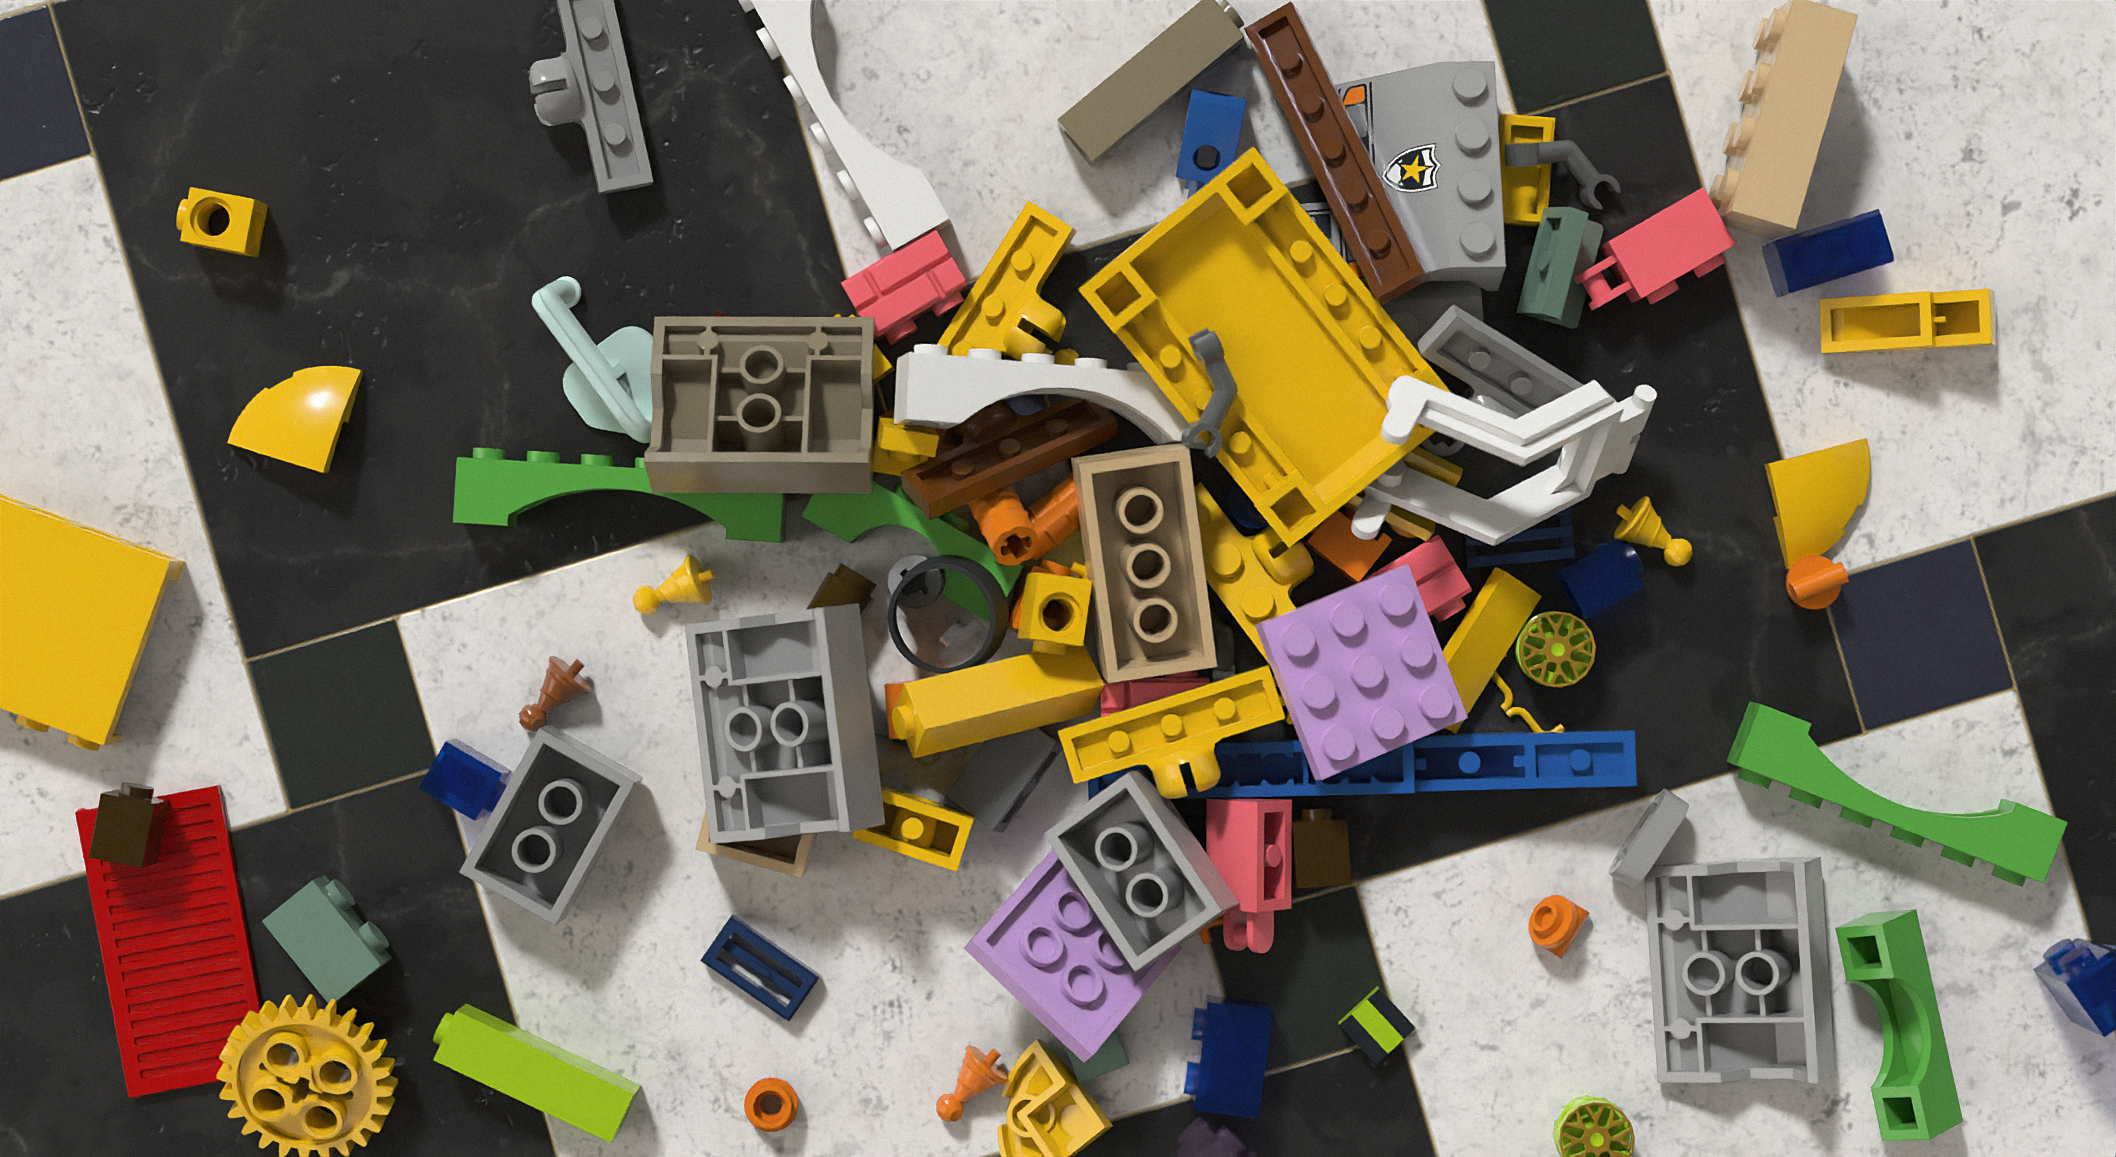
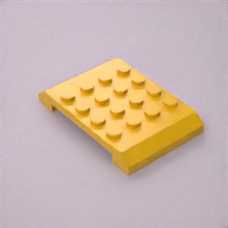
(1294, 330)

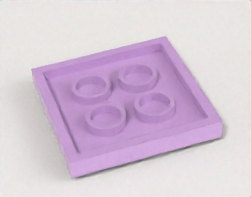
(1361, 672)
(1061, 959)

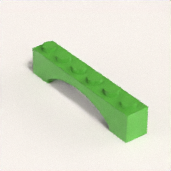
(500, 489)
(2010, 837)

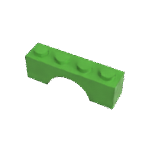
(856, 514)
(1915, 1082)

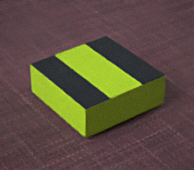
(1376, 1025)

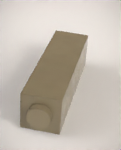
(1152, 79)

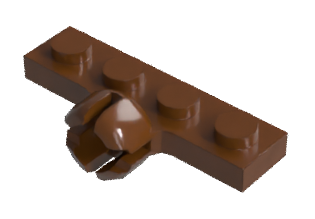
(1004, 448)

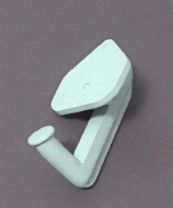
(605, 381)

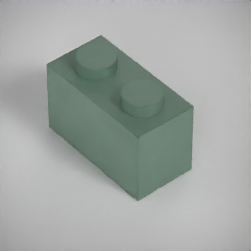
(328, 938)

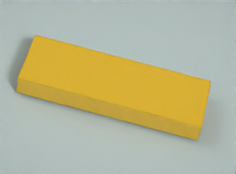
(1487, 635)

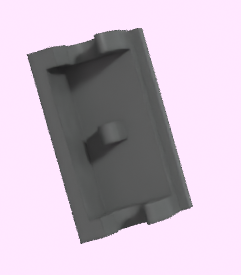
(1004, 775)

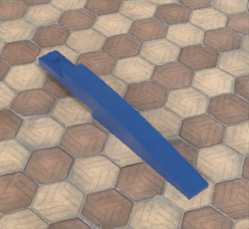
(1424, 764)

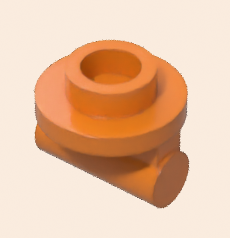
(1815, 581)
(1556, 923)

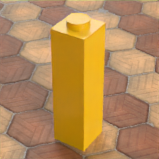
(995, 700)

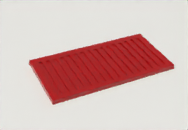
(174, 946)

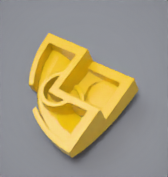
(299, 416)
(1817, 497)
(1047, 1108)

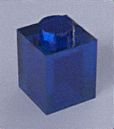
(1600, 577)
(465, 779)

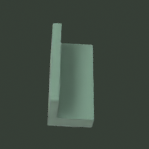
(1562, 250)

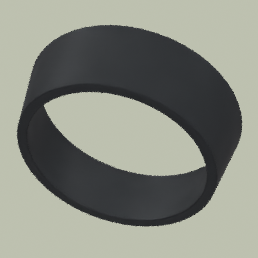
(992, 591)

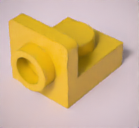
(902, 446)

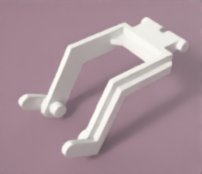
(1587, 422)

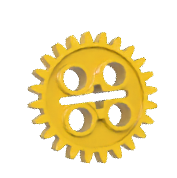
(307, 1078)

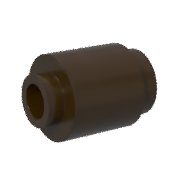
(844, 588)

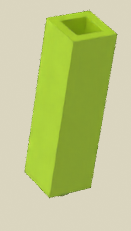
(535, 1071)

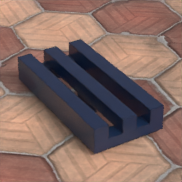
(1564, 532)
(771, 949)

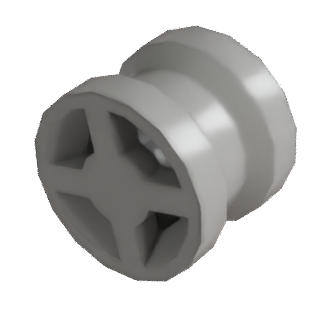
(928, 582)

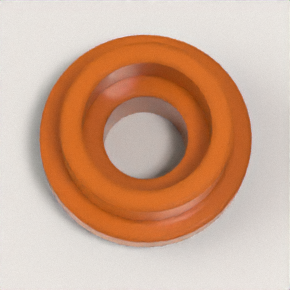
(766, 1120)

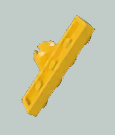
(1007, 297)
(1249, 572)
(1173, 732)

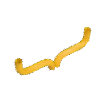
(1517, 710)

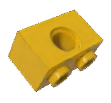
(920, 828)

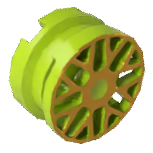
(1555, 649)
(1593, 1129)

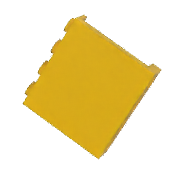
(73, 620)

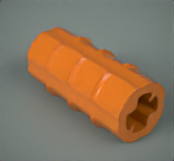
(1055, 516)
(1005, 526)

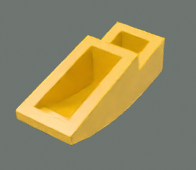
(1908, 321)

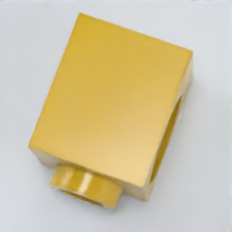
(244, 228)
(1074, 598)

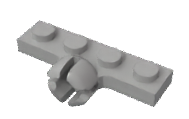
(595, 89)
(1496, 368)

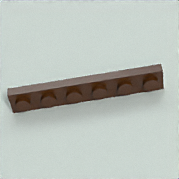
(1337, 154)

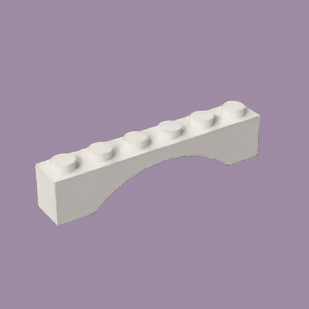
(895, 192)
(948, 389)

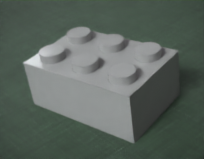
(551, 824)
(1141, 868)

